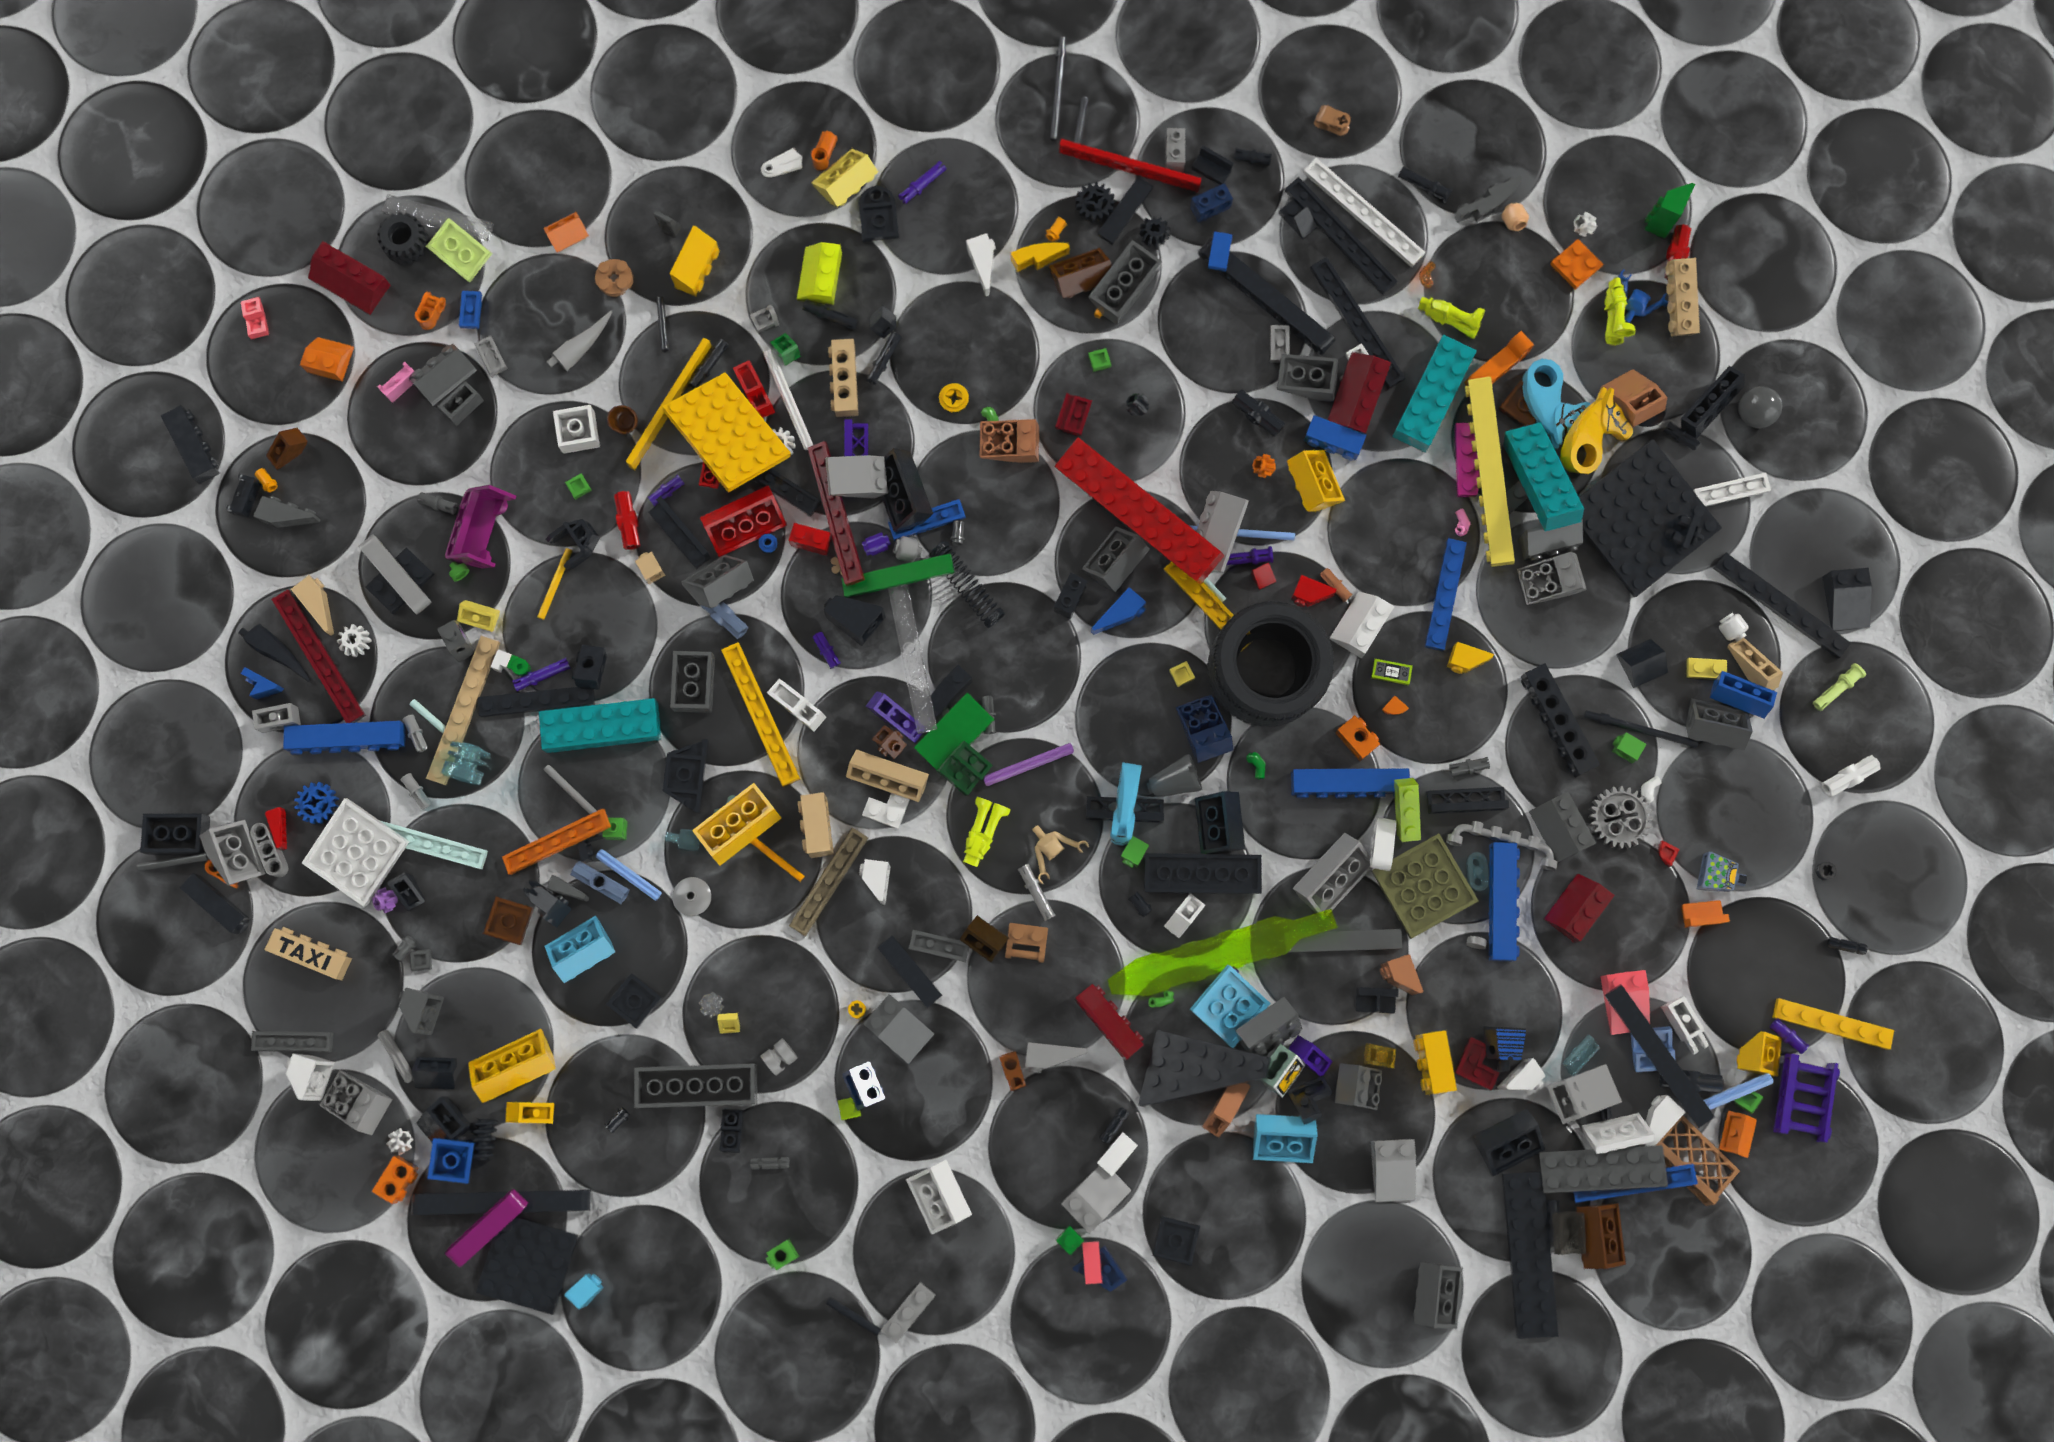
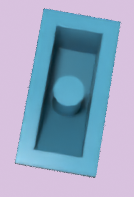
(584, 1290)

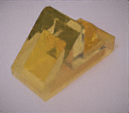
(1379, 1056)

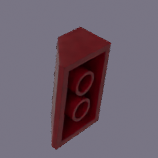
(1578, 907)

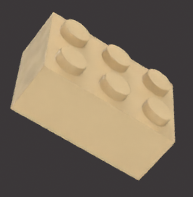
(816, 825)

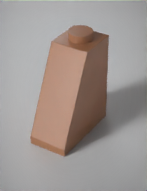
(1225, 1108)

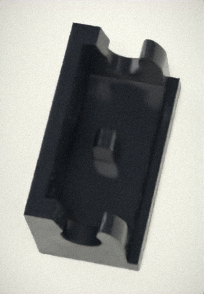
(244, 496)

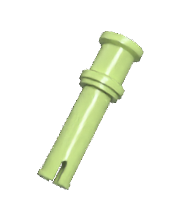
(1844, 682)

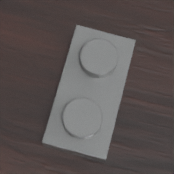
(1279, 342)

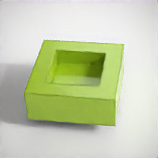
(848, 1109)

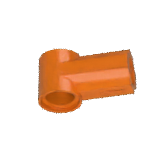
(823, 150)

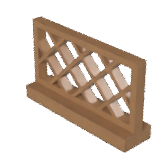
(1702, 1190)

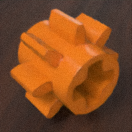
(1264, 466)

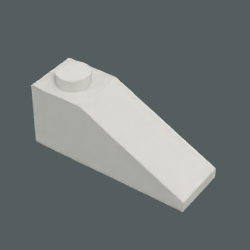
(982, 256)
(1662, 1117)

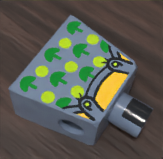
(1719, 874)

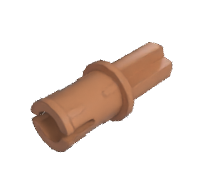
(1334, 582)

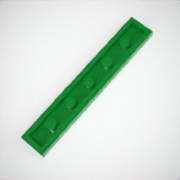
(901, 575)

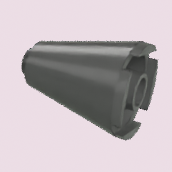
(1176, 778)

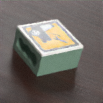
(1283, 1070)

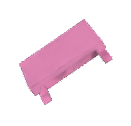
(398, 383)

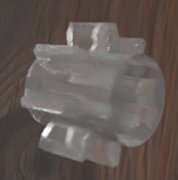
(711, 1005)

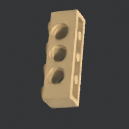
(843, 349)

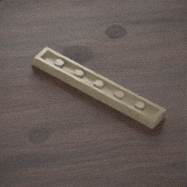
(828, 882)

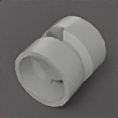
(779, 1056)

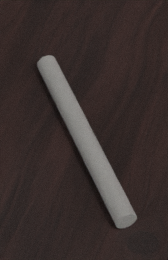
(569, 789)

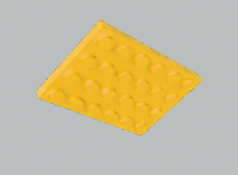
(726, 432)

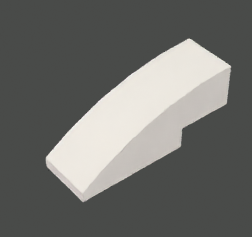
(796, 705)

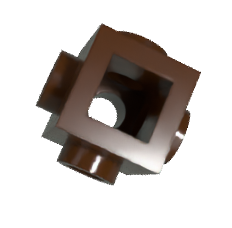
(889, 742)

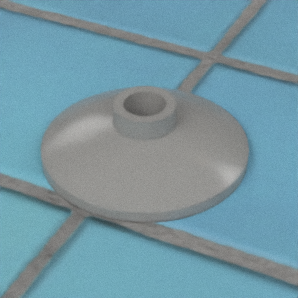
(701, 898)

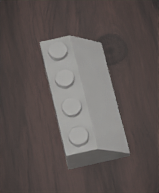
(1222, 522)
(1334, 874)

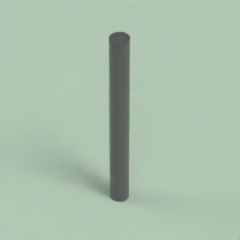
(172, 861)

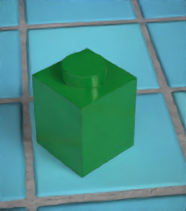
(1069, 1240)

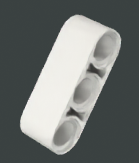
(1383, 844)

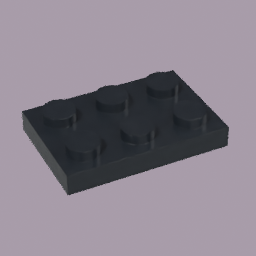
(386, 593)

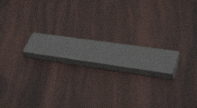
(1350, 941)

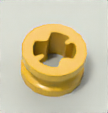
(861, 1005)

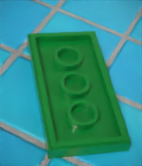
(962, 723)

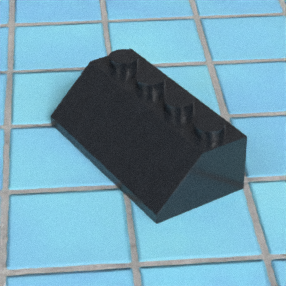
(906, 497)

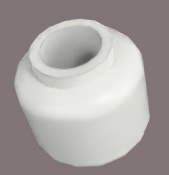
(1733, 627)

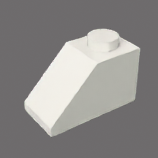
(1184, 915)

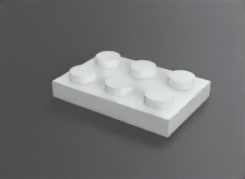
(1618, 1133)

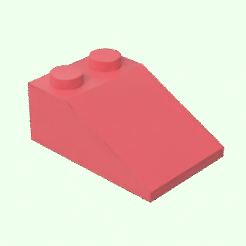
(1638, 989)

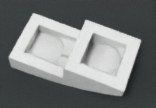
(1117, 1154)

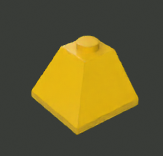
(1761, 1054)

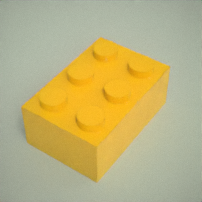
(1435, 1062)

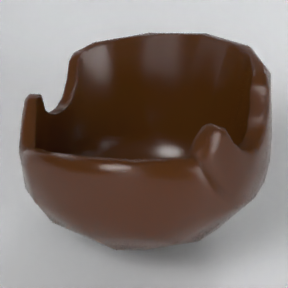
(622, 419)

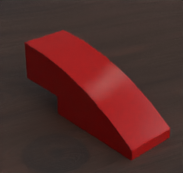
(753, 389)

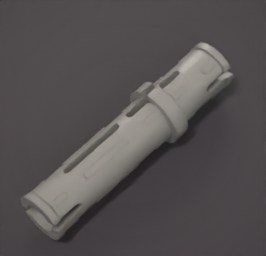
(1036, 892)

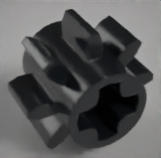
(1137, 404)

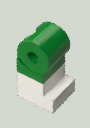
(510, 662)

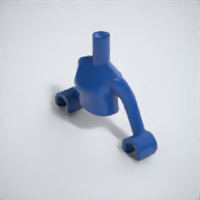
(1638, 301)

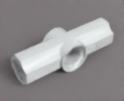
(1851, 776)

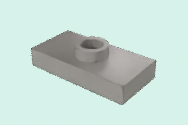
(490, 356)

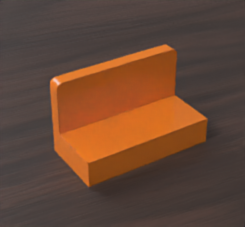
(566, 232)
(1704, 914)
(1738, 1134)

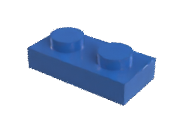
(470, 310)

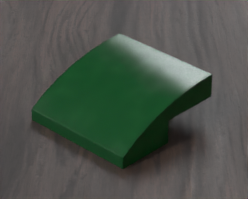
(964, 768)

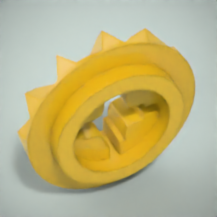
(948, 391)

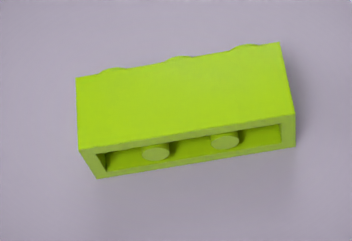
(1407, 809)

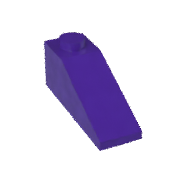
(893, 715)

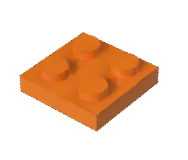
(1576, 264)

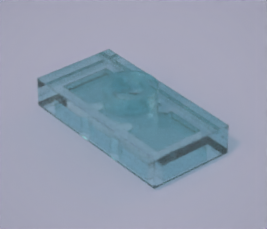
(1581, 1055)

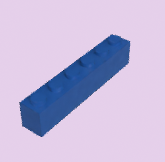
(344, 736)
(1345, 782)
(1503, 901)

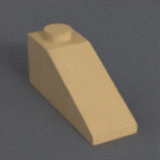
(315, 600)
(1755, 664)

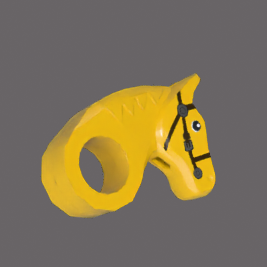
(1597, 419)

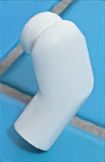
(1647, 789)

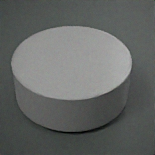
(1476, 942)

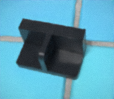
(1376, 1000)

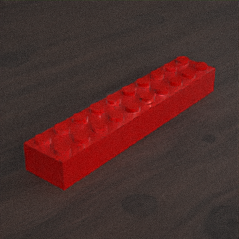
(1139, 511)

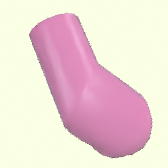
(1463, 524)

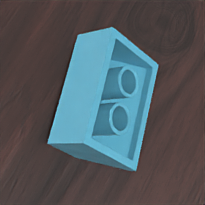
(579, 949)
(1284, 1139)

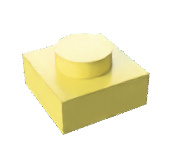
(1182, 674)
(728, 1023)

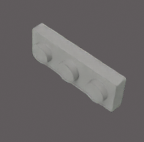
(908, 1312)

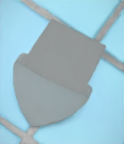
(764, 319)

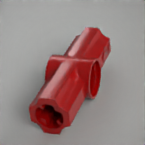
(1679, 246)
(627, 520)

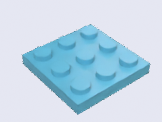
(1229, 1005)

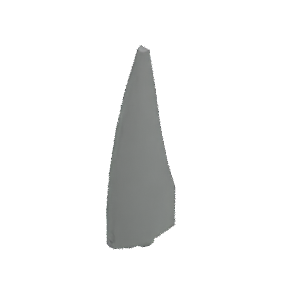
(573, 349)

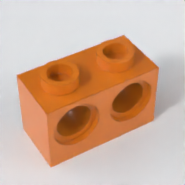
(392, 1176)

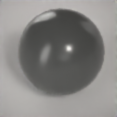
(1760, 407)

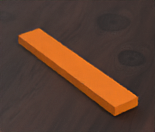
(556, 841)

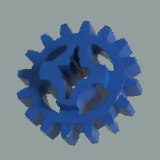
(312, 795)

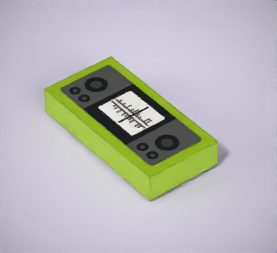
(1391, 672)

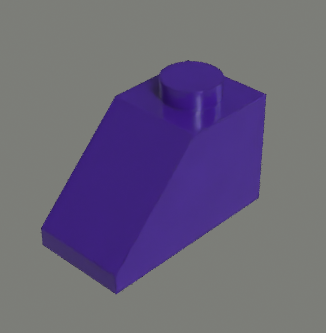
(1310, 1055)

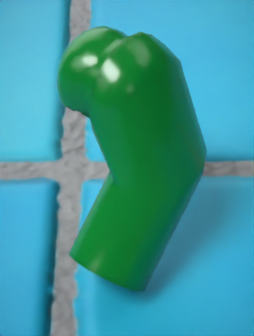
(1259, 763)

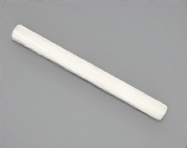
(788, 399)

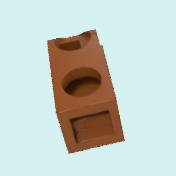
(1012, 1070)

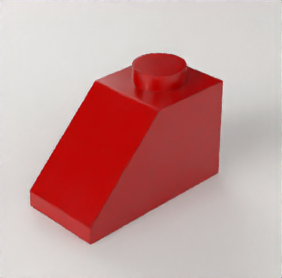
(1311, 592)

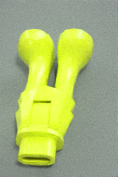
(1615, 306)
(1447, 313)
(978, 843)

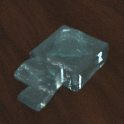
(686, 839)

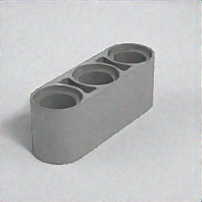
(274, 857)

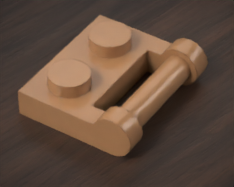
(1029, 936)

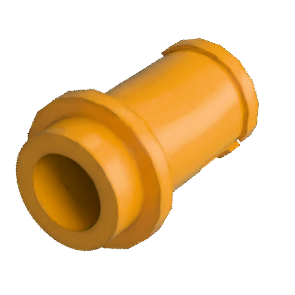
(1053, 233)
(268, 483)

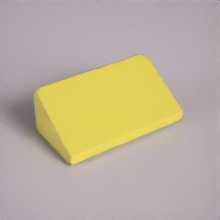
(478, 615)

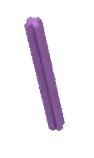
(1028, 764)

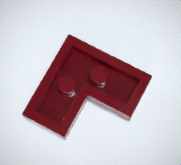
(1471, 1065)

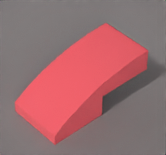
(255, 318)

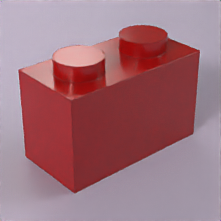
(810, 539)

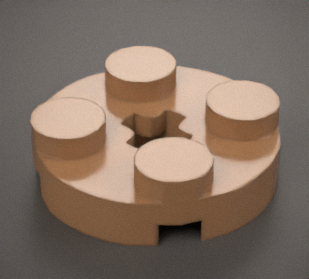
(621, 284)

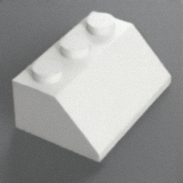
(1361, 623)
(309, 1076)
(939, 1197)

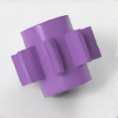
(384, 900)

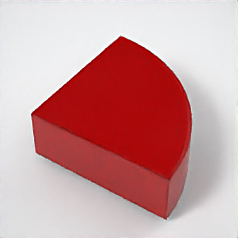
(1667, 852)

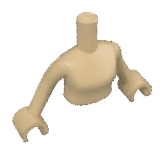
(1051, 847)

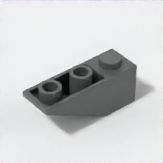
(279, 515)

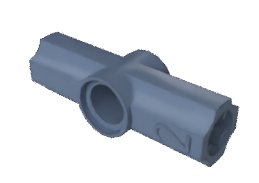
(725, 617)
(610, 887)

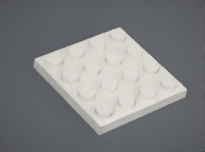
(355, 852)

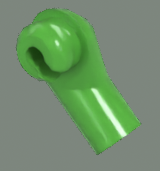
(990, 414)
(1160, 1002)

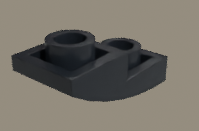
(731, 1130)

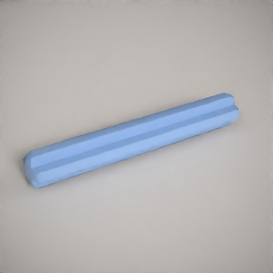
(628, 874)
(1739, 1091)

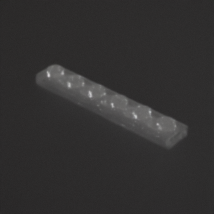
(436, 216)

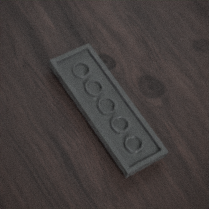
(1603, 1171)

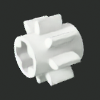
(1585, 224)
(399, 1141)

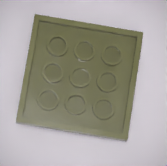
(1425, 886)

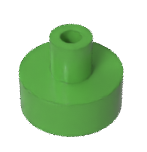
(458, 571)

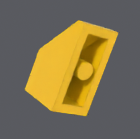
(1465, 658)
(529, 1112)

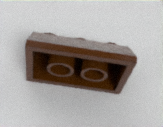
(1080, 272)
(1603, 1236)

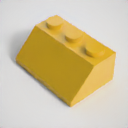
(694, 261)
(1315, 480)

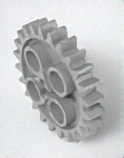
(1625, 834)

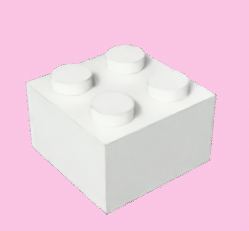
(576, 429)

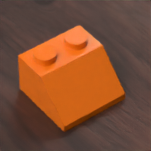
(327, 358)

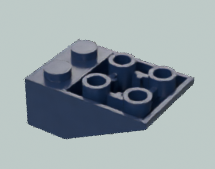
(1205, 728)

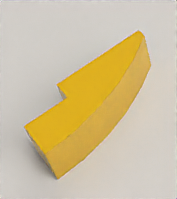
(1038, 254)

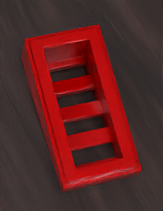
(277, 824)

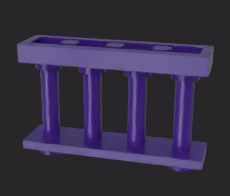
(1786, 1103)

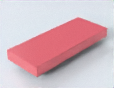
(1092, 1262)

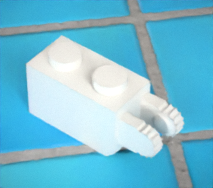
(1685, 1022)

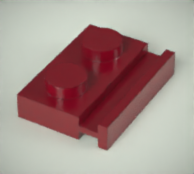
(1073, 414)

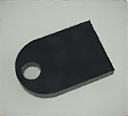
(878, 215)

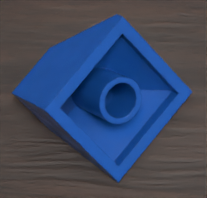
(450, 1160)

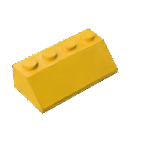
(736, 824)
(511, 1066)

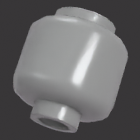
(907, 549)

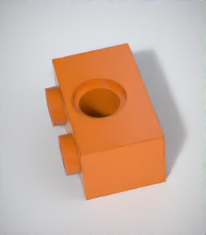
(1359, 749)

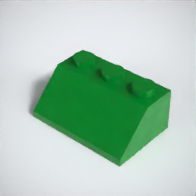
(1668, 210)

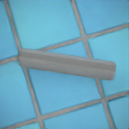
(396, 1055)

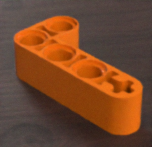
(1504, 360)

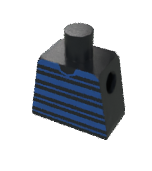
(1504, 1045)

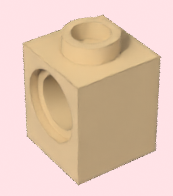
(649, 567)

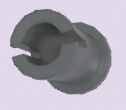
(957, 533)
(404, 948)

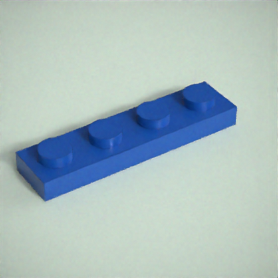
(941, 516)

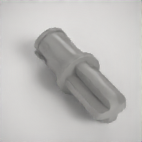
(415, 733)
(416, 791)

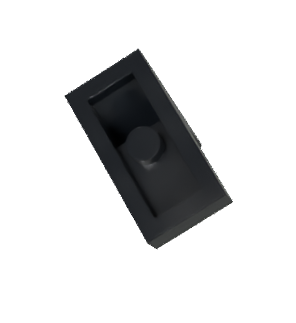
(1298, 218)
(586, 850)

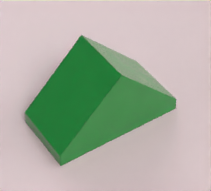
(786, 349)

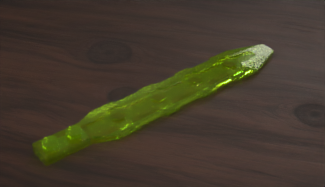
(1210, 956)

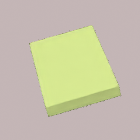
(459, 250)

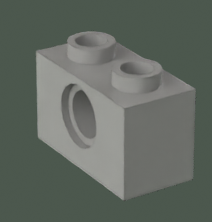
(1175, 149)
(275, 717)

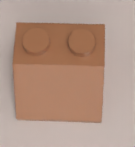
(1402, 974)

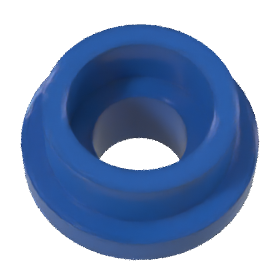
(768, 548)

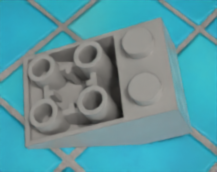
(1551, 578)
(1584, 1094)
(355, 1103)

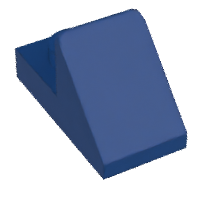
(262, 686)

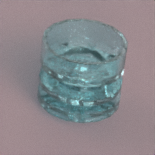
(465, 763)

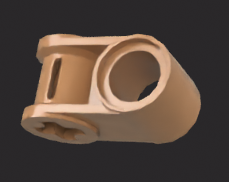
(1330, 120)

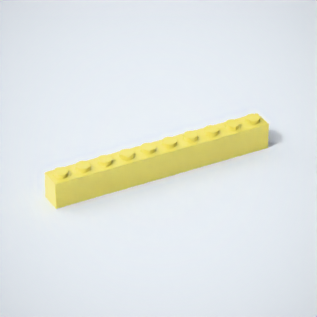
(1490, 471)

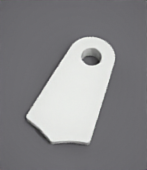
(783, 163)

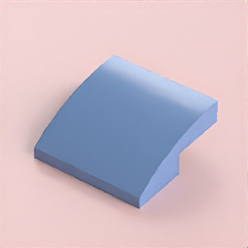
(1640, 1060)

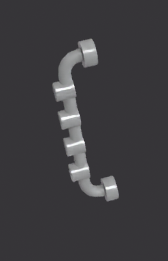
(1496, 834)

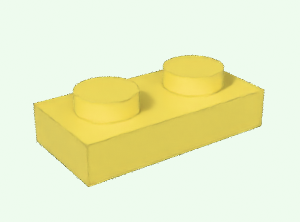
(1705, 668)

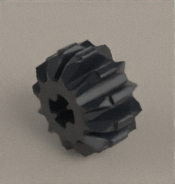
(1154, 237)

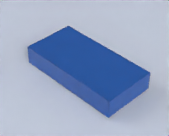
(1220, 251)

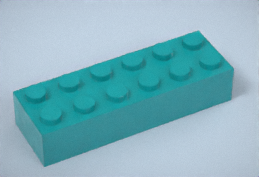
(1434, 393)
(1543, 477)
(600, 725)

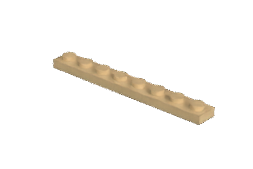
(464, 706)

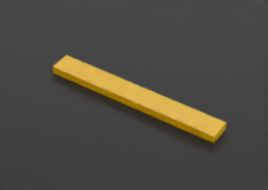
(676, 391)
(760, 714)

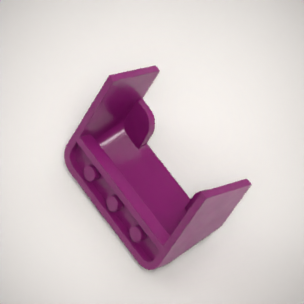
(475, 524)

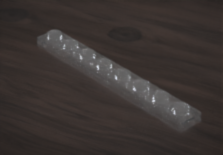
(912, 659)

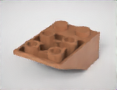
(1637, 397)
(1010, 440)

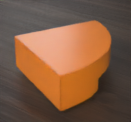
(1395, 707)

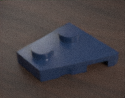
(1111, 1273)

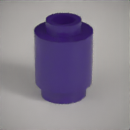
(876, 544)

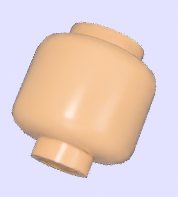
(1515, 216)

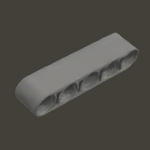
(395, 574)

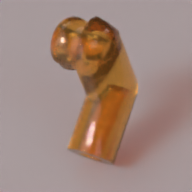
(1425, 275)

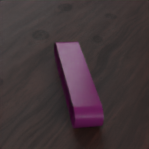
(486, 1228)

